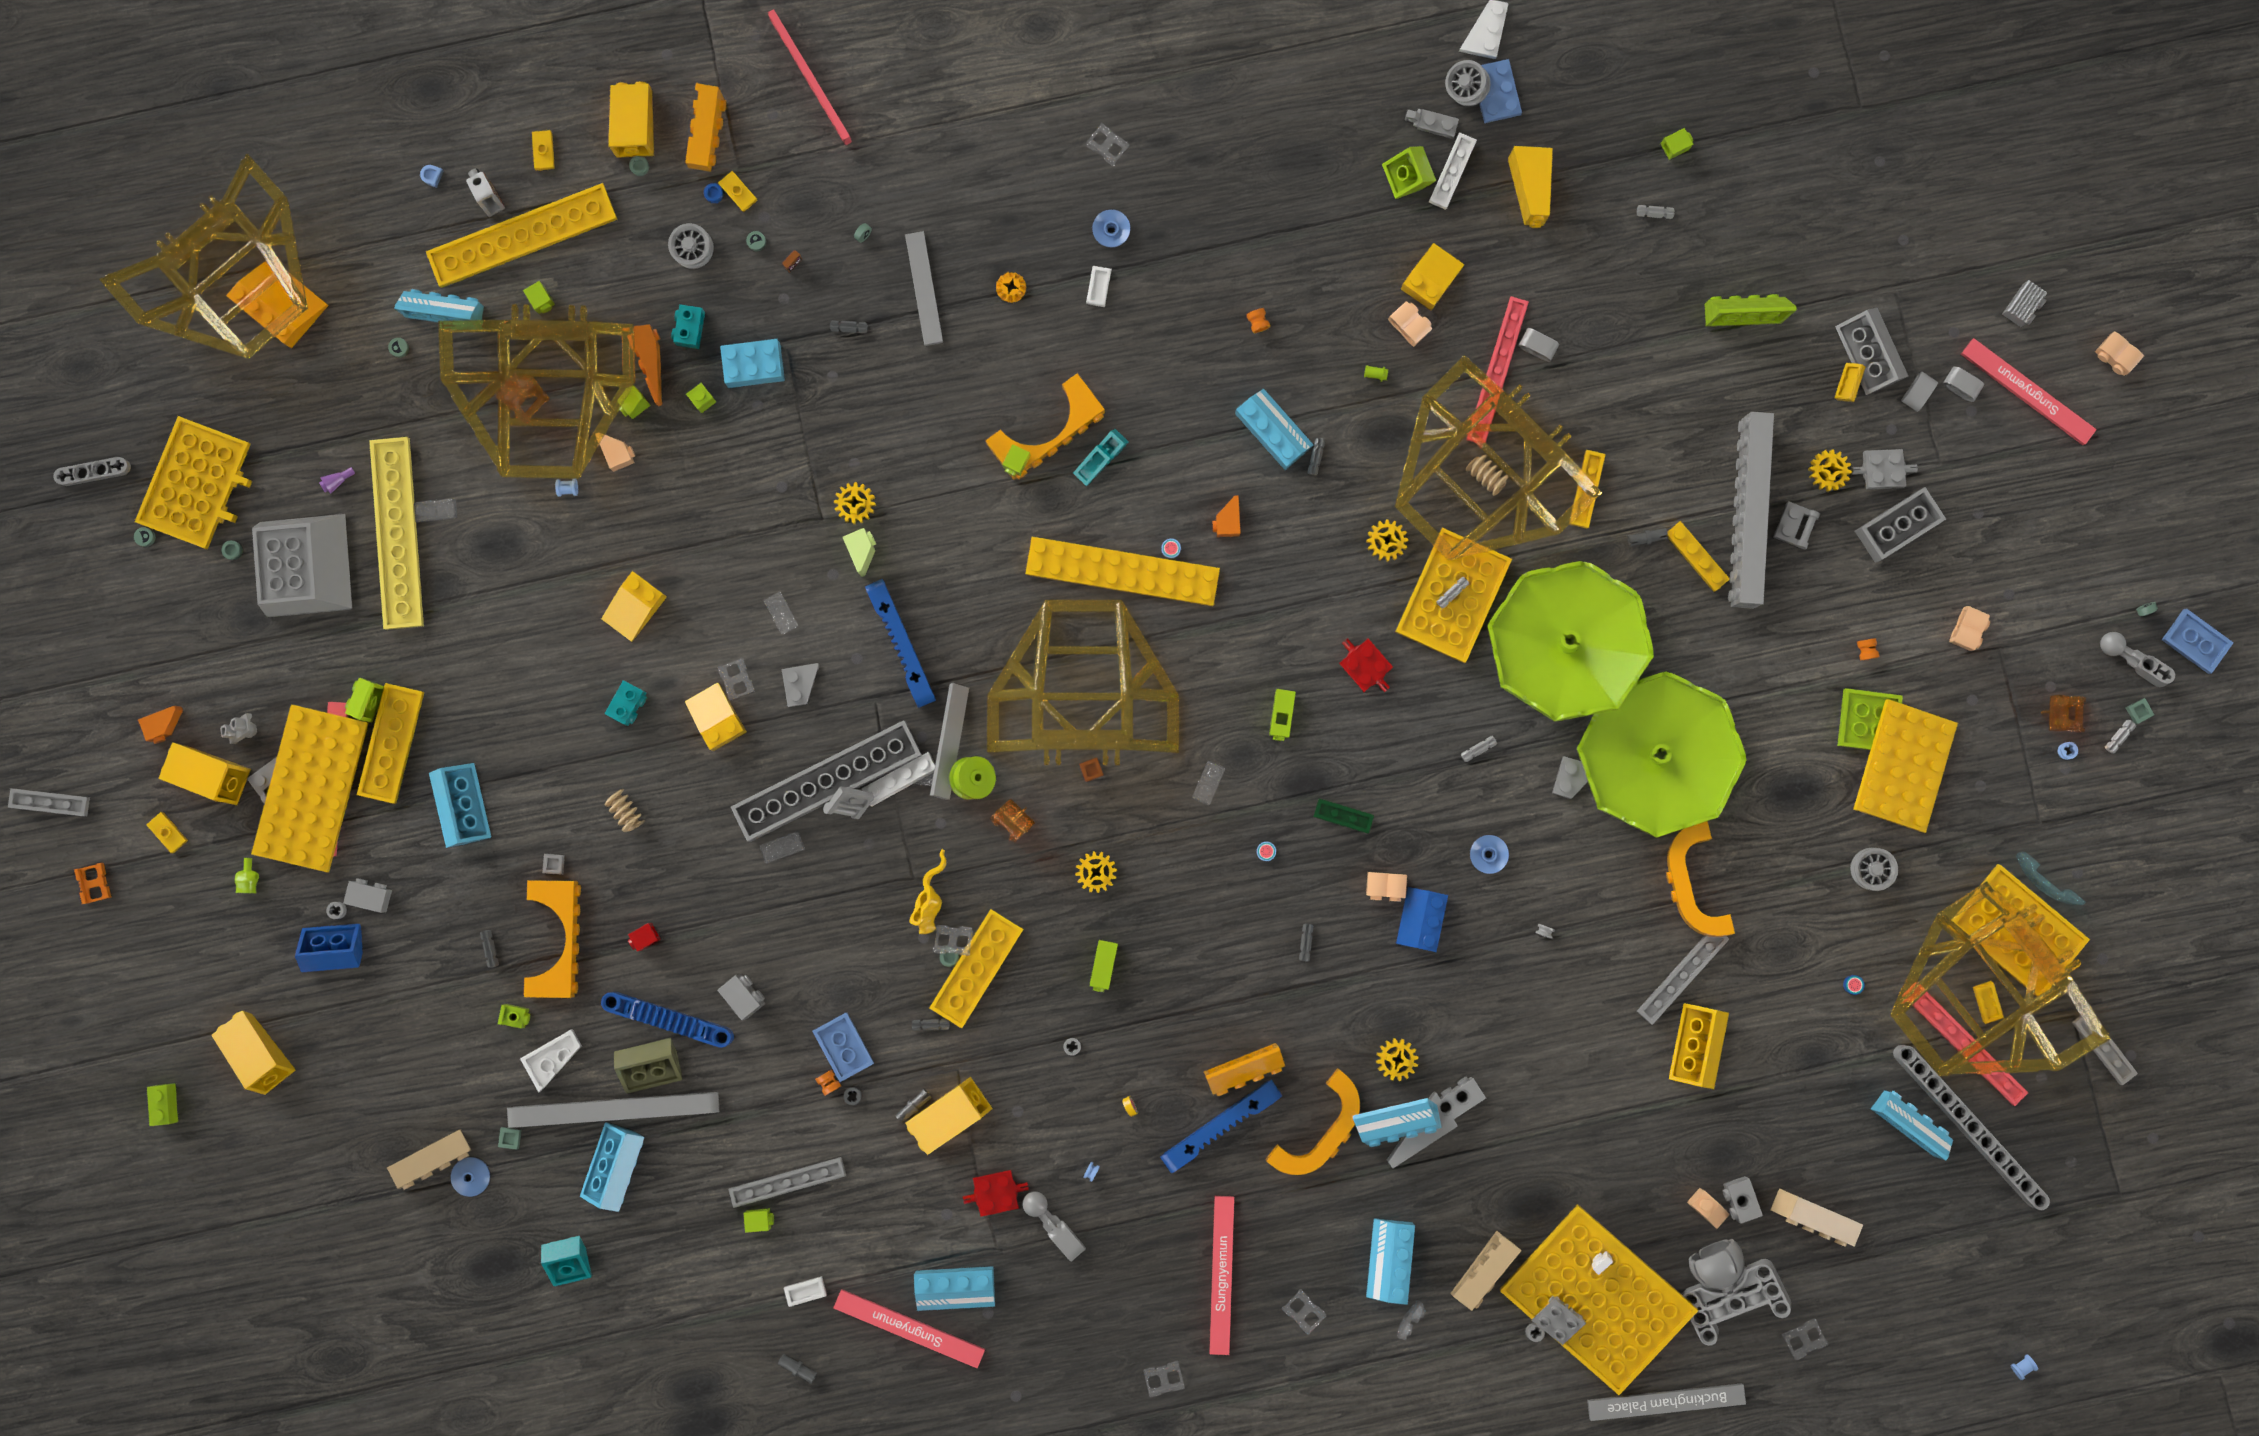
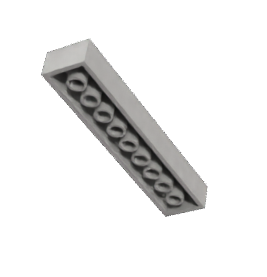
(1751, 510)
(820, 782)

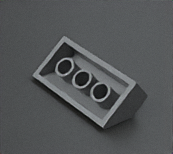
(1871, 345)

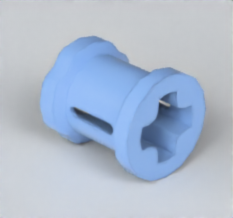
(566, 487)
(2024, 1367)

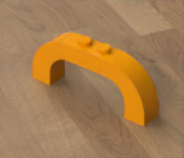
(1682, 890)
(1331, 1140)

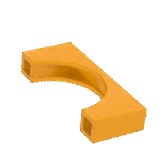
(1083, 411)
(560, 979)

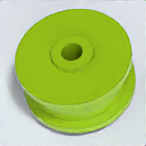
(972, 777)

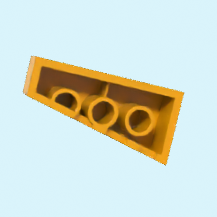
(705, 127)

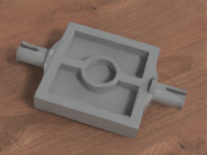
(1884, 469)

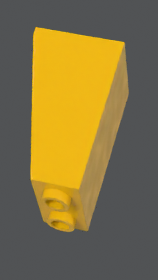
(631, 120)
(1532, 181)
(204, 774)
(252, 1053)
(948, 1116)

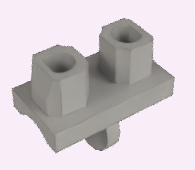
(239, 729)

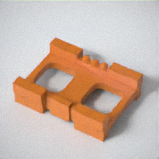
(86, 885)

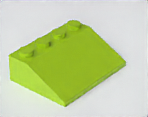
(1748, 310)

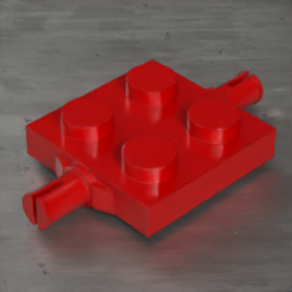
(1366, 665)
(995, 1193)

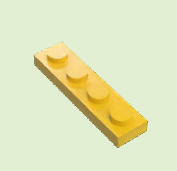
(1592, 467)
(1697, 556)

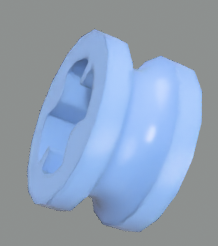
(2073, 748)
(1091, 1171)

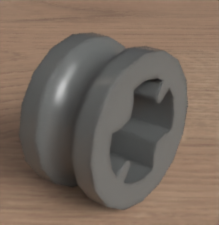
(858, 1096)

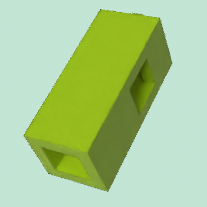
(1282, 714)
(1103, 965)

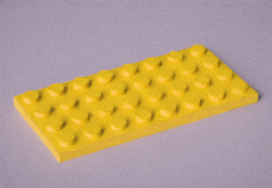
(309, 788)

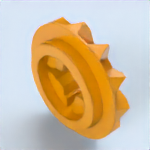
(1015, 294)

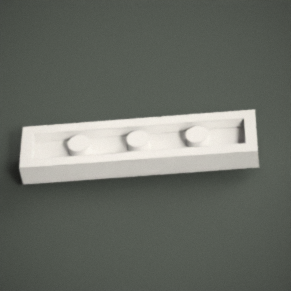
(1452, 171)
(901, 778)

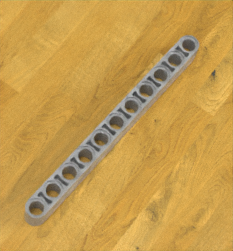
(613, 1109)
(1979, 1131)

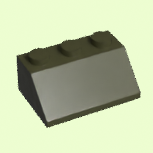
(647, 1065)

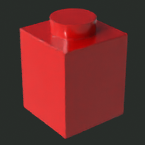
(643, 937)

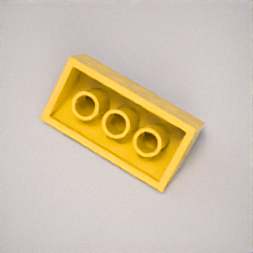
(1698, 1046)

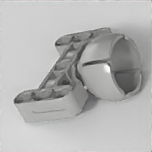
(1727, 1278)

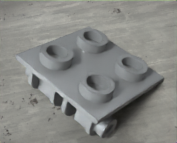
(1559, 1320)

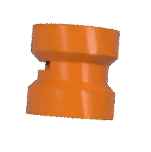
(1257, 320)
(1868, 649)
(828, 1082)

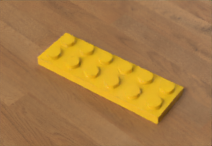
(390, 743)
(976, 971)

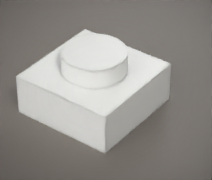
(1601, 1262)

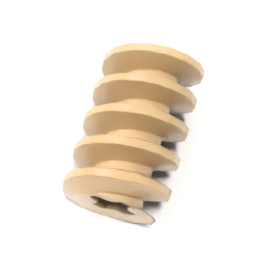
(1487, 474)
(623, 811)

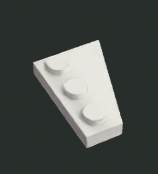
(1487, 31)
(550, 1058)

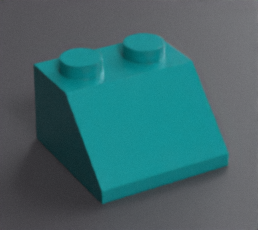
(565, 1261)

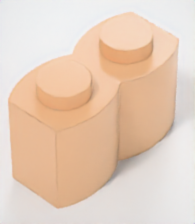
(1410, 323)
(2119, 354)
(1970, 628)
(1386, 885)

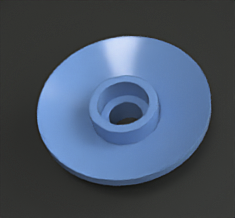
(1111, 219)
(1499, 854)
(479, 1176)

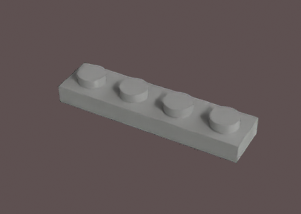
(48, 802)
(2109, 1055)

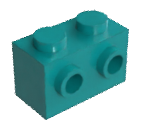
(688, 326)
(626, 703)

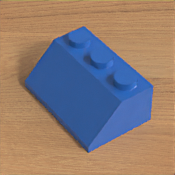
(1422, 919)
(329, 948)

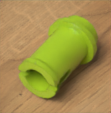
(1376, 373)

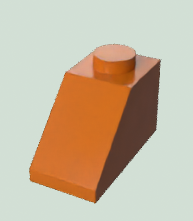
(1228, 520)
(160, 724)

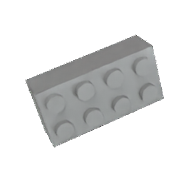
(1900, 525)

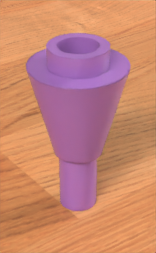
(333, 481)

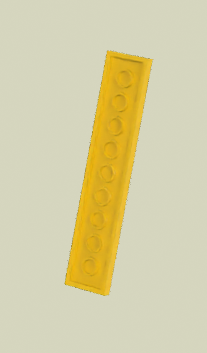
(521, 235)
(1122, 571)

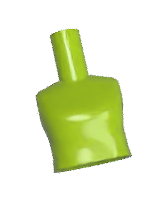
(246, 879)

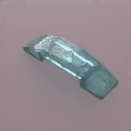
(2030, 866)

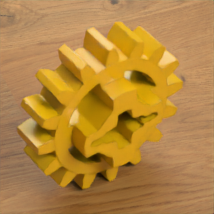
(1828, 478)
(854, 511)
(1379, 537)
(1106, 880)
(1394, 1069)

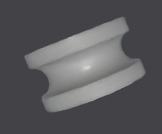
(337, 904)
(1545, 931)
(1068, 1041)
(1537, 1337)

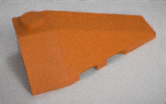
(648, 351)

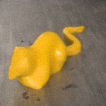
(928, 902)

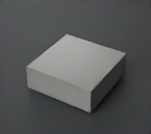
(553, 864)

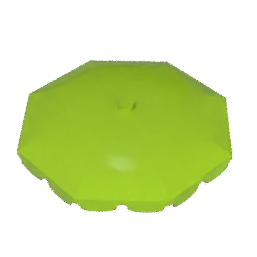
(1570, 641)
(1663, 756)

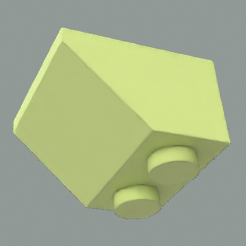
(861, 549)

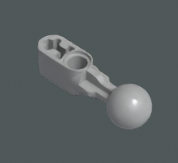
(2115, 644)
(1036, 1205)

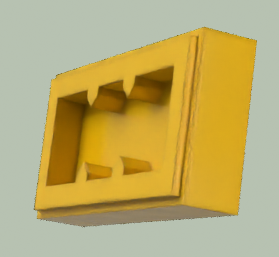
(543, 150)
(737, 191)
(1850, 382)
(167, 832)
(1988, 1002)

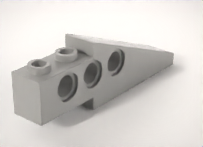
(1410, 1146)

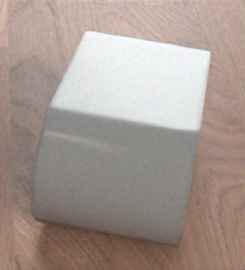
(1539, 345)
(1963, 384)
(1919, 391)

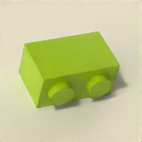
(162, 1104)

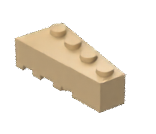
(429, 1159)
(1816, 1218)
(1485, 1271)

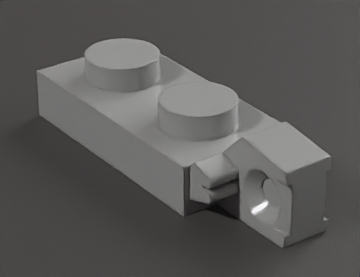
(1433, 122)

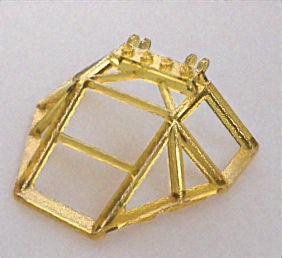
(187, 248)
(536, 332)
(1533, 437)
(1130, 689)
(2022, 1018)

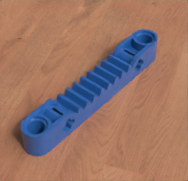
(879, 596)
(667, 1019)
(1177, 1157)

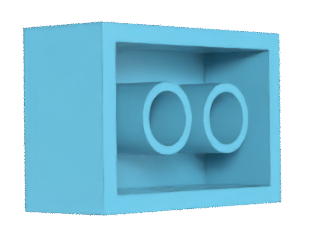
(752, 363)

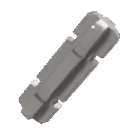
(1655, 211)
(1448, 596)
(2120, 736)
(1478, 748)

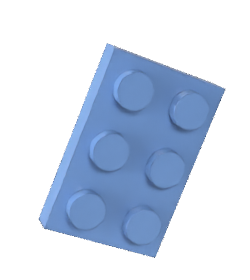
(1502, 98)
(2197, 641)
(843, 1047)

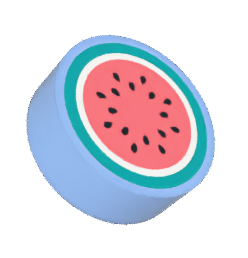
(1171, 548)
(1266, 851)

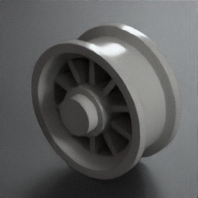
(1468, 83)
(690, 246)
(1874, 869)

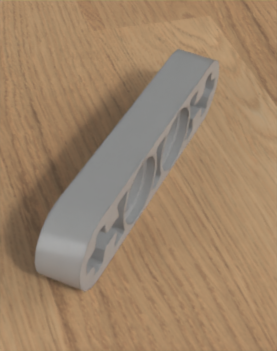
(92, 474)

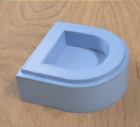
(431, 175)

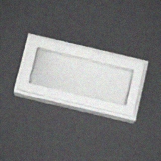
(1098, 286)
(805, 1291)

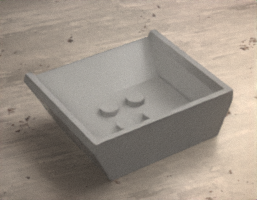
(302, 565)

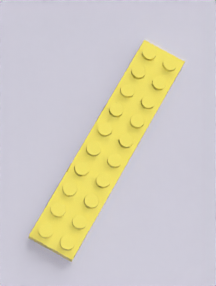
(396, 533)

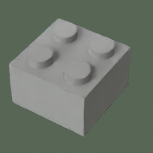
(742, 996)

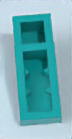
(1100, 457)

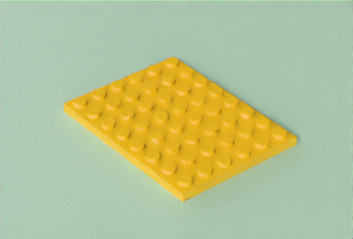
(1625, 1307)

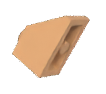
(616, 453)
(1708, 1208)

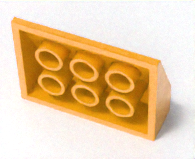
(274, 302)
(1244, 1069)

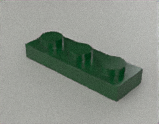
(1343, 816)

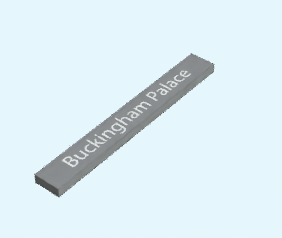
(1666, 1402)

